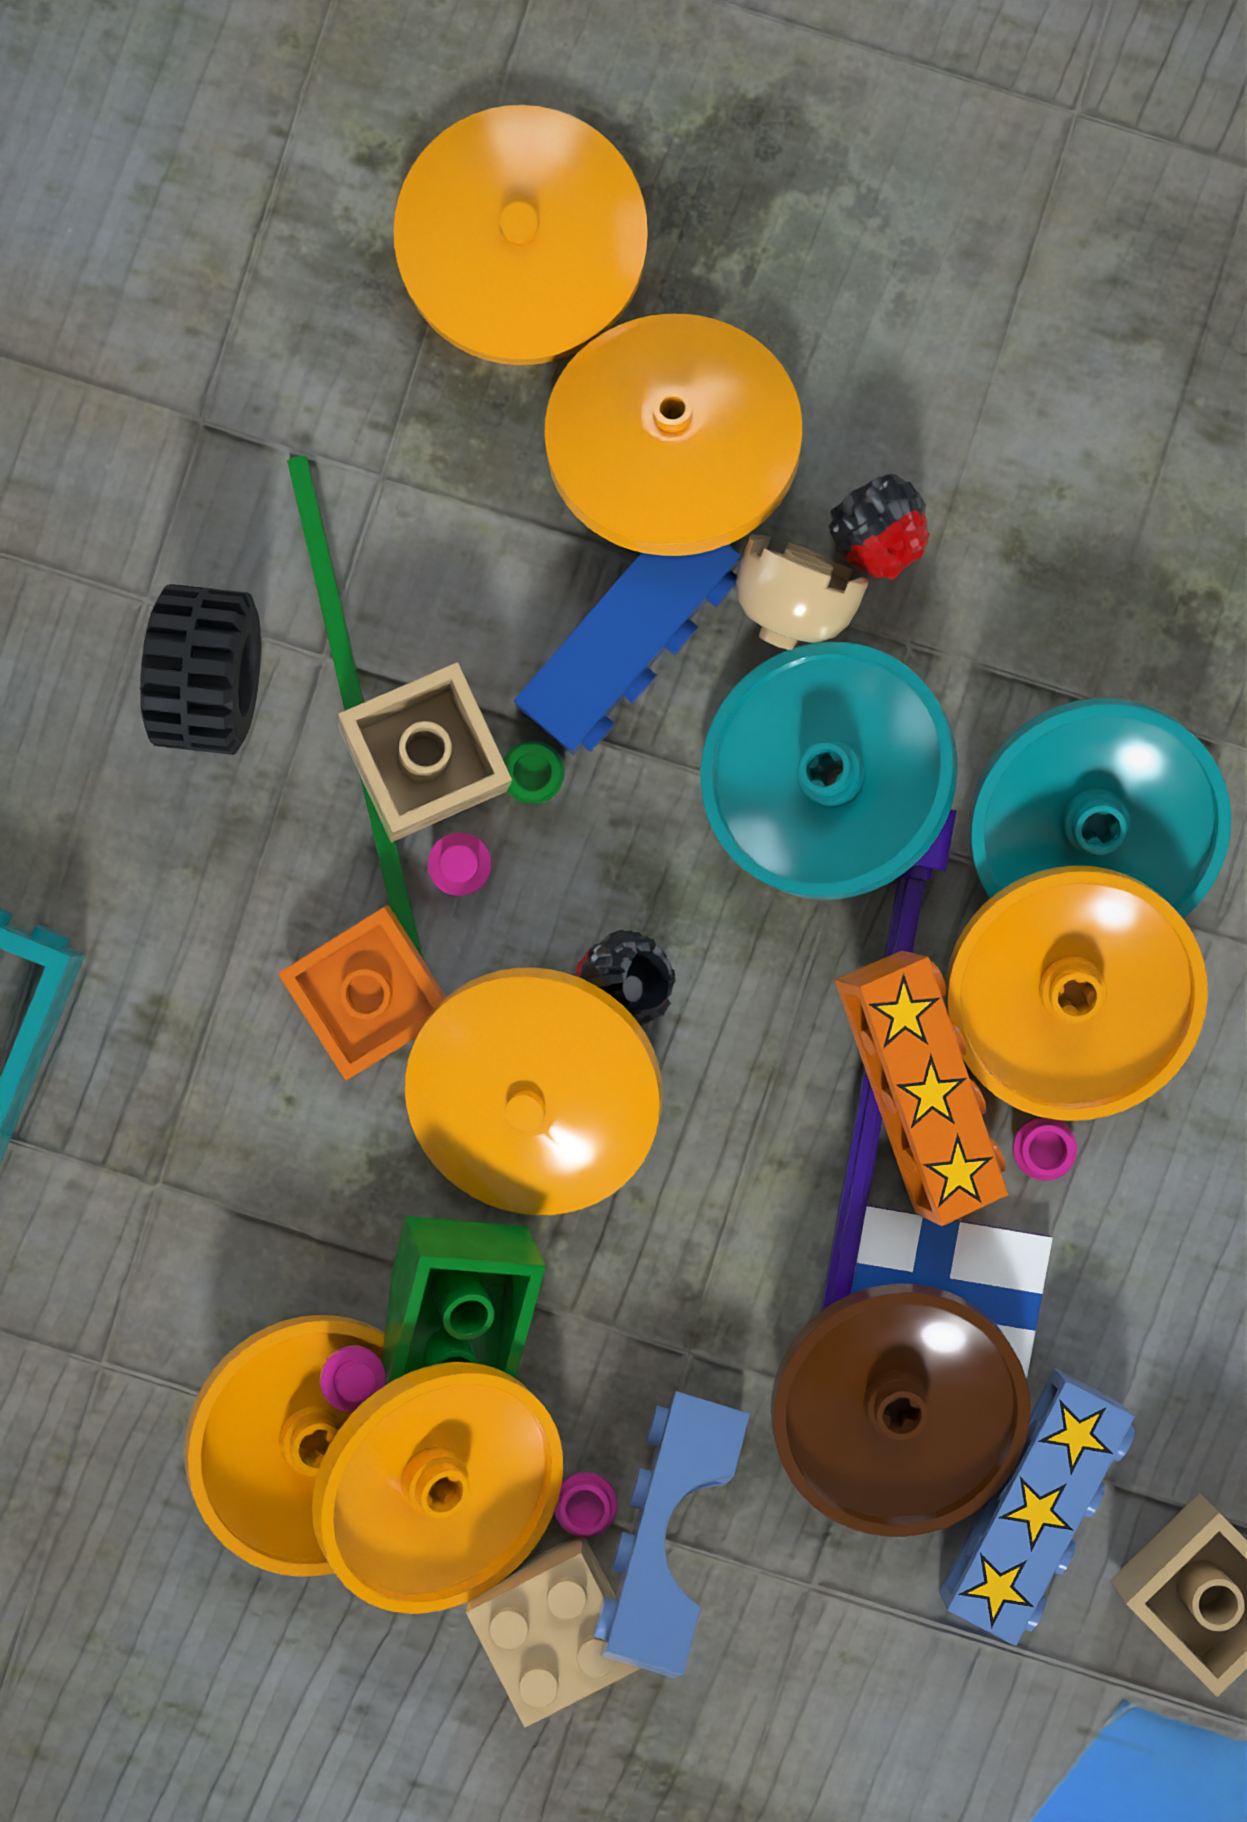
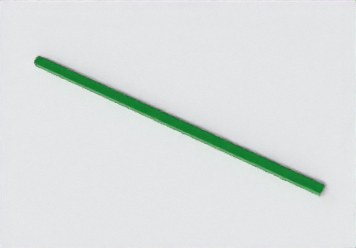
(347, 674)

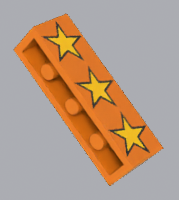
(923, 1086)

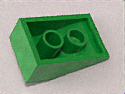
(460, 1295)

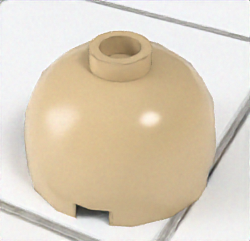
(796, 593)

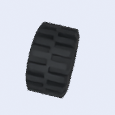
(200, 669)

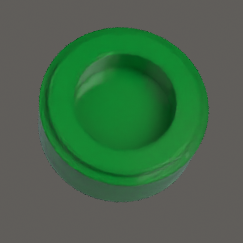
(534, 771)

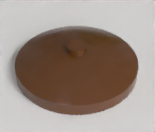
(900, 1410)

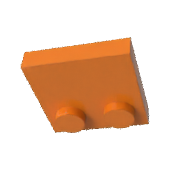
(364, 992)

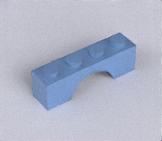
(651, 1615)

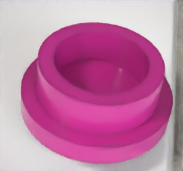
(459, 864)
(1044, 1148)
(351, 1377)
(586, 1504)

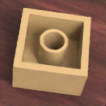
(424, 752)
(1194, 1592)
(542, 1630)

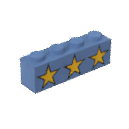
(1031, 1520)

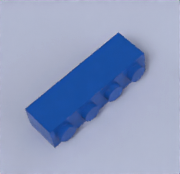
(621, 640)

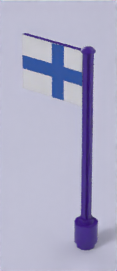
(878, 1246)

